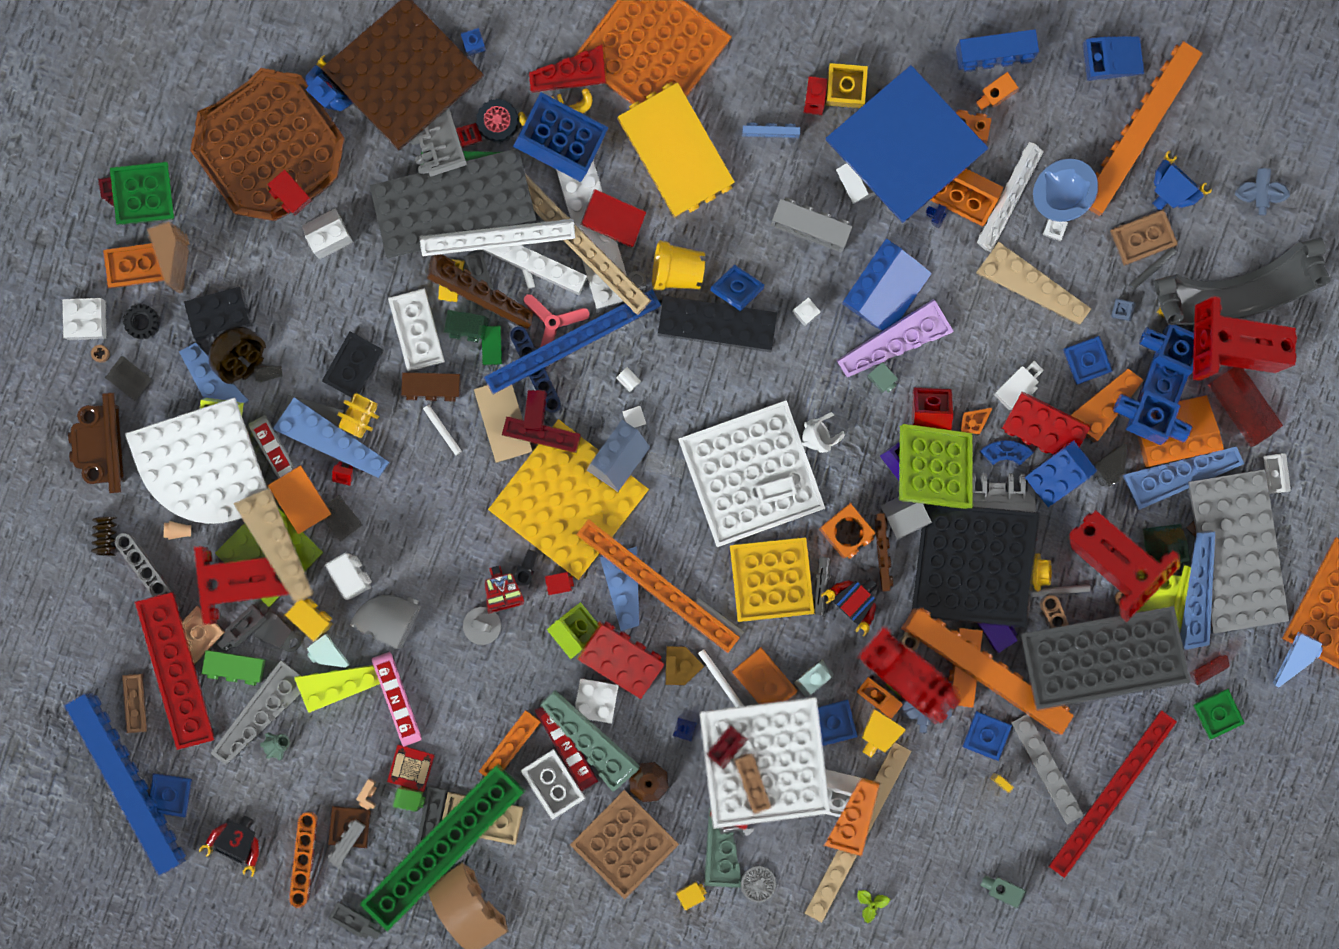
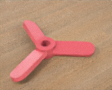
(561, 320)

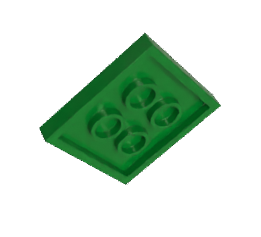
(142, 193)

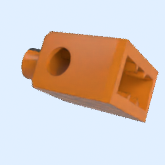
(1004, 85)

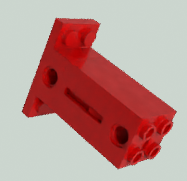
(1238, 343)
(1121, 561)
(235, 581)

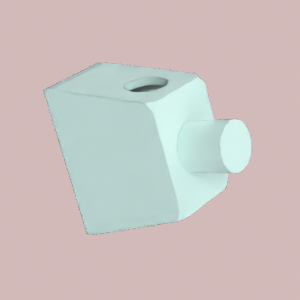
(813, 678)

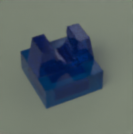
(937, 215)
(684, 729)

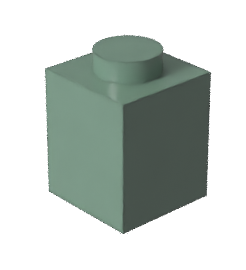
(883, 378)

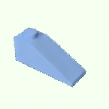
(1300, 655)

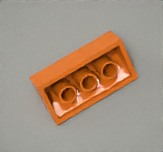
(970, 196)

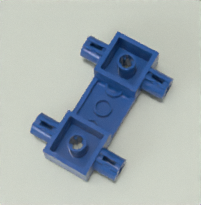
(1161, 387)

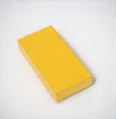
(1000, 781)

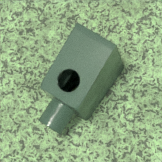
(1012, 895)

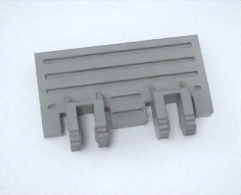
(439, 146)
(999, 499)

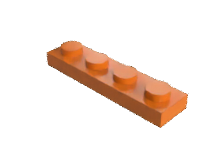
(511, 742)

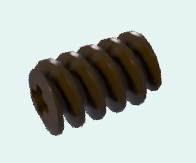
(104, 536)

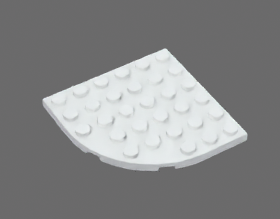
(199, 463)

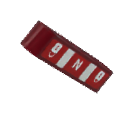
(566, 747)

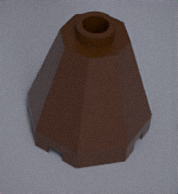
(654, 773)

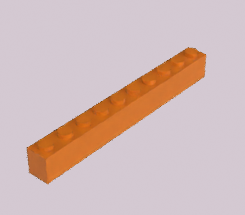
(1144, 123)
(983, 668)

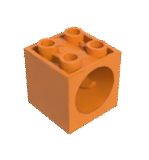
(848, 513)

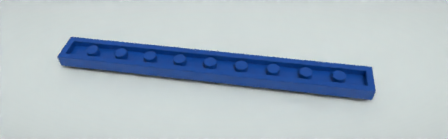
(567, 344)

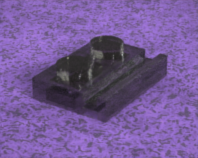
(128, 378)
(342, 520)

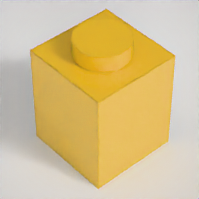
(691, 895)

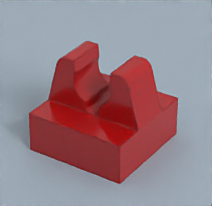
(342, 475)

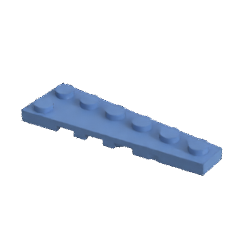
(319, 433)
(1169, 479)
(1198, 605)

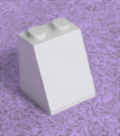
(326, 234)

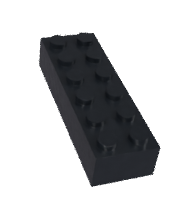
(717, 324)

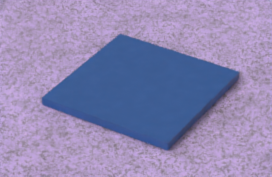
(906, 144)

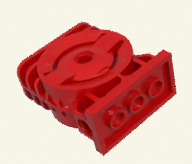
(910, 676)

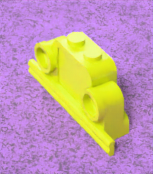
(1171, 594)

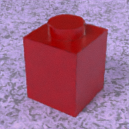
(559, 583)

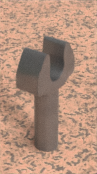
(723, 830)

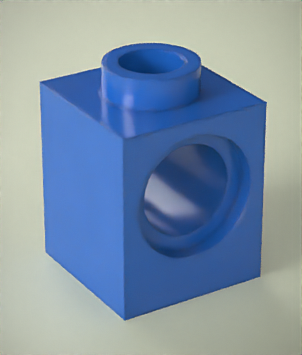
(473, 42)

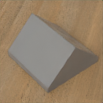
(905, 516)

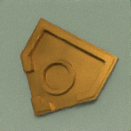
(681, 665)

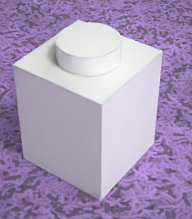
(806, 312)

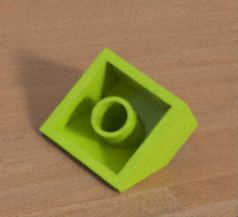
(573, 630)

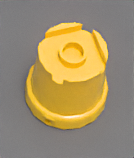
(676, 267)

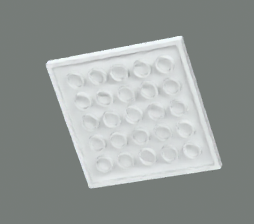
(743, 454)
(787, 754)

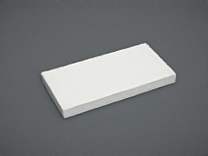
(416, 330)

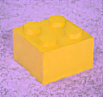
(846, 85)
(309, 618)

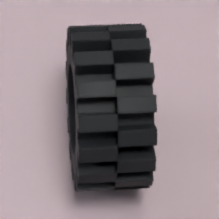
(152, 325)

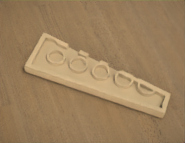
(1019, 276)
(269, 530)

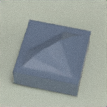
(1123, 310)

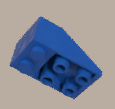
(1112, 57)

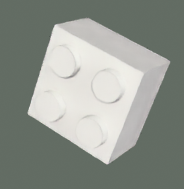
(84, 319)
(596, 700)

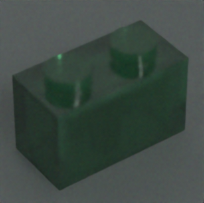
(466, 325)

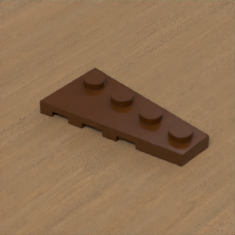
(882, 546)

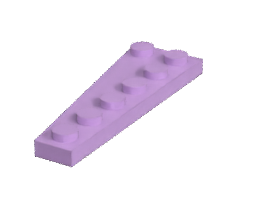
(908, 333)

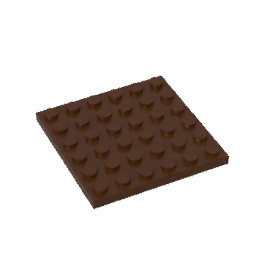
(402, 72)

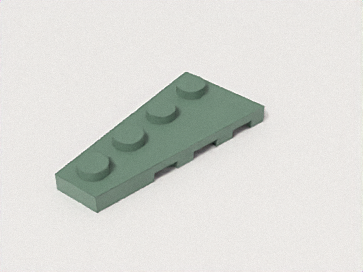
(721, 858)

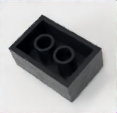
(217, 313)

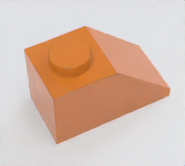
(879, 698)

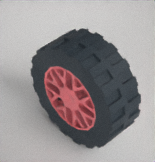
(497, 120)

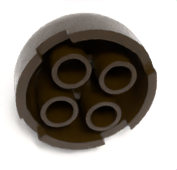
(228, 348)

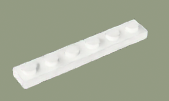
(1009, 197)

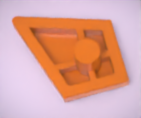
(975, 420)

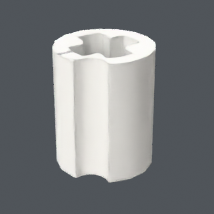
(628, 379)

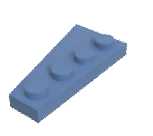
(206, 380)

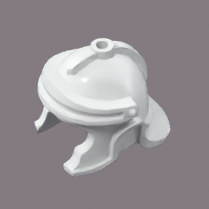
(817, 435)

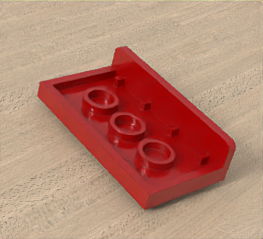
(1043, 425)
(621, 659)

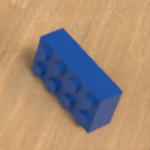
(997, 50)

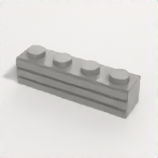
(343, 847)

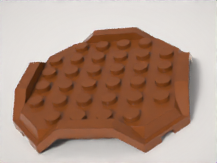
(260, 133)

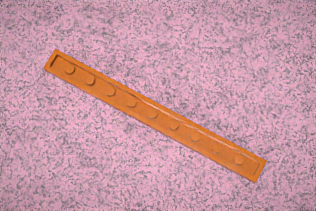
(658, 586)

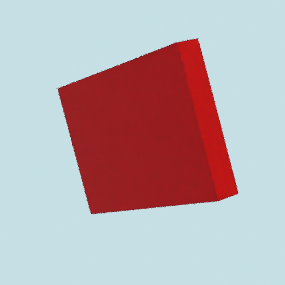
(613, 218)

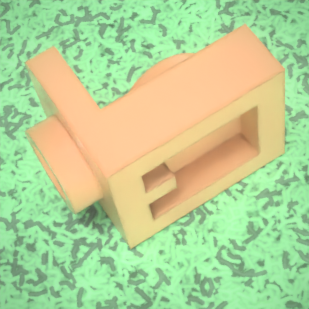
(368, 790)

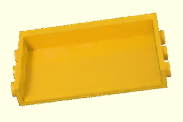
(676, 150)

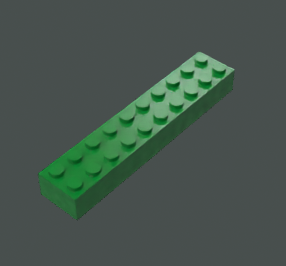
(442, 847)

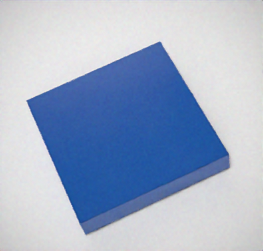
(737, 287)
(1087, 360)
(836, 722)
(987, 735)
(171, 794)

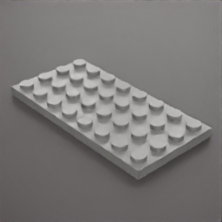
(1246, 556)

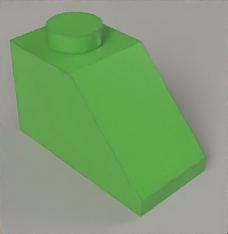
(409, 799)

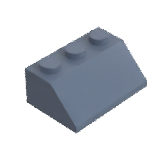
(619, 456)

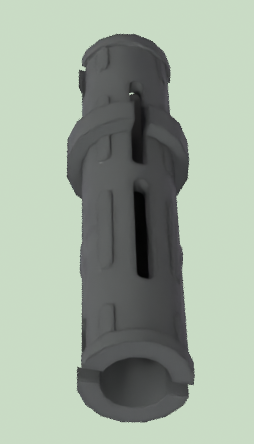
(822, 585)

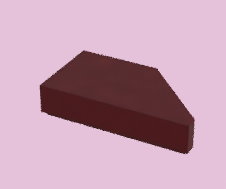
(106, 190)

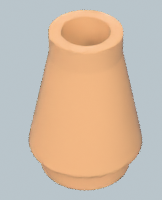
(176, 530)

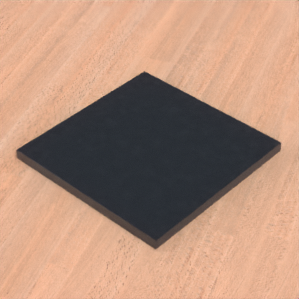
(976, 565)

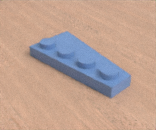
(623, 593)

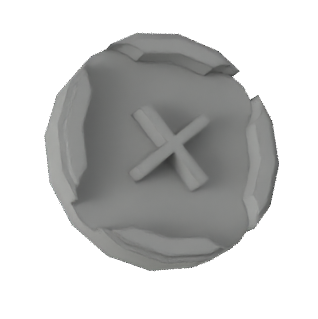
(482, 627)

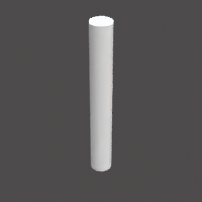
(442, 430)

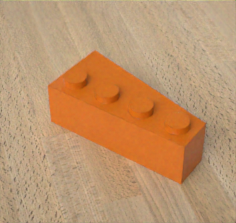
(1099, 408)

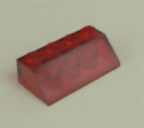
(1245, 405)

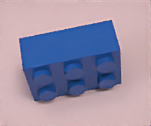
(1061, 473)

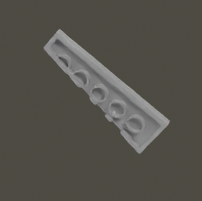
(267, 704)

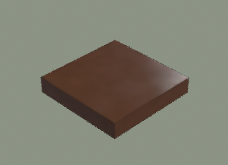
(341, 819)

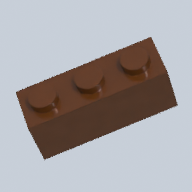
(431, 386)

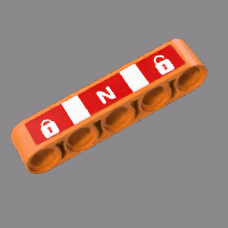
(299, 868)

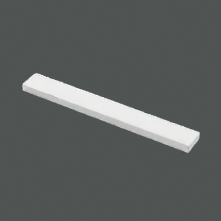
(497, 237)

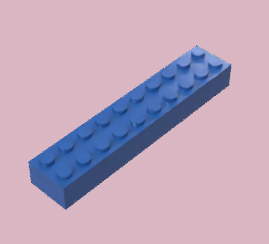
(125, 783)

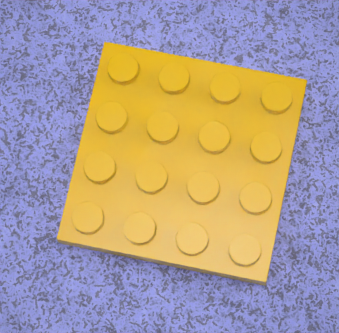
(771, 579)

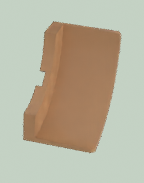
(464, 911)

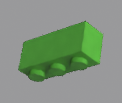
(233, 667)

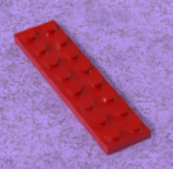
(175, 670)

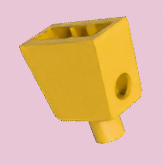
(880, 733)

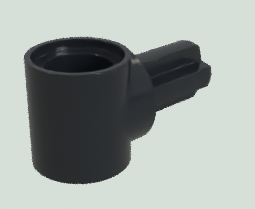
(527, 566)

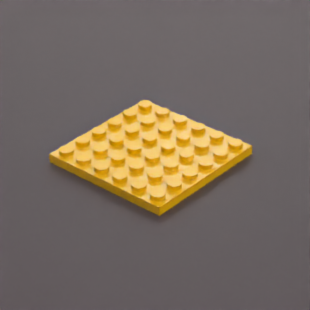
(556, 497)

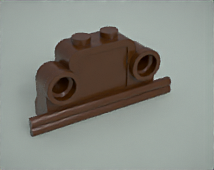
(98, 444)

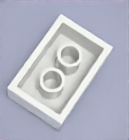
(349, 576)
(553, 784)

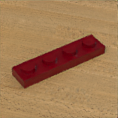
(547, 437)

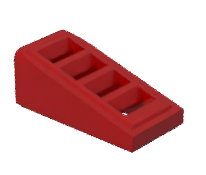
(473, 126)

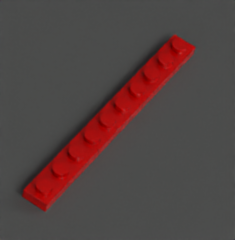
(1112, 793)

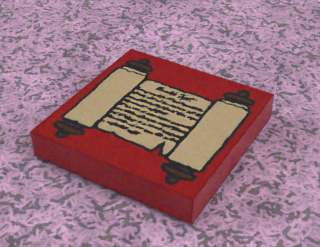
(411, 768)

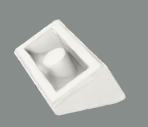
(1277, 473)

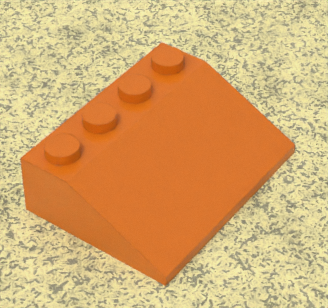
(1203, 437)

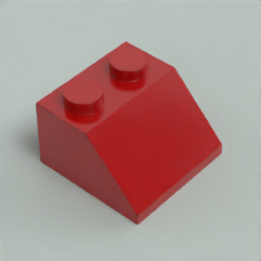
(932, 408)

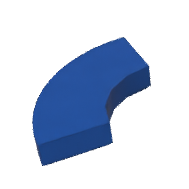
(1006, 450)

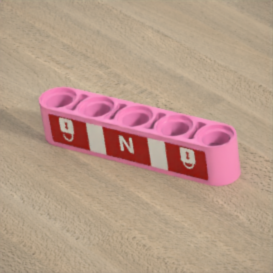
(396, 699)

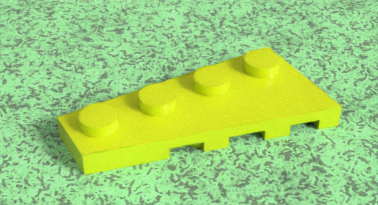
(329, 687)

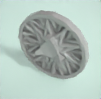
(758, 884)

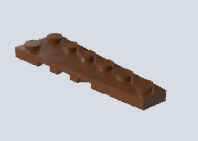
(445, 273)

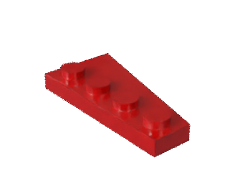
(572, 72)

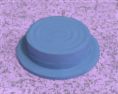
(1065, 190)

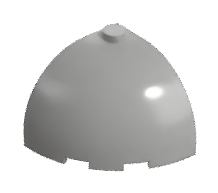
(387, 618)

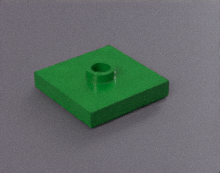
(1218, 714)

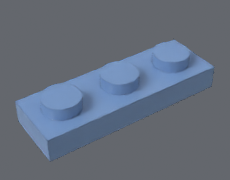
(771, 130)

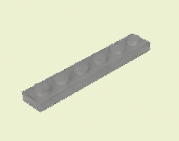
(1047, 768)

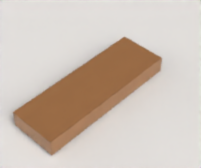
(134, 703)
(752, 783)

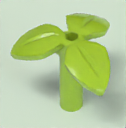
(879, 901)

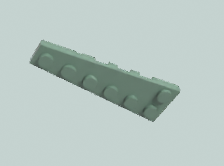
(601, 752)

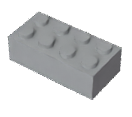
(811, 225)

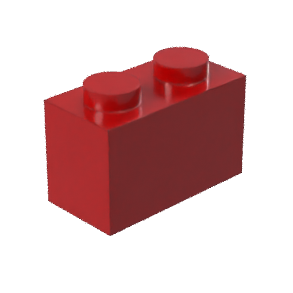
(289, 192)

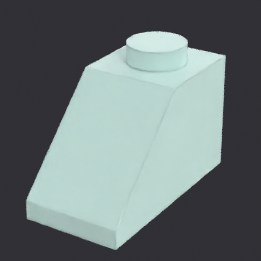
(326, 653)

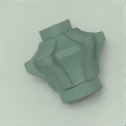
(275, 745)

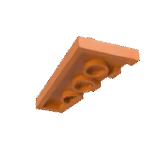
(854, 822)

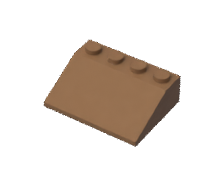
(171, 252)

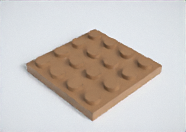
(624, 844)

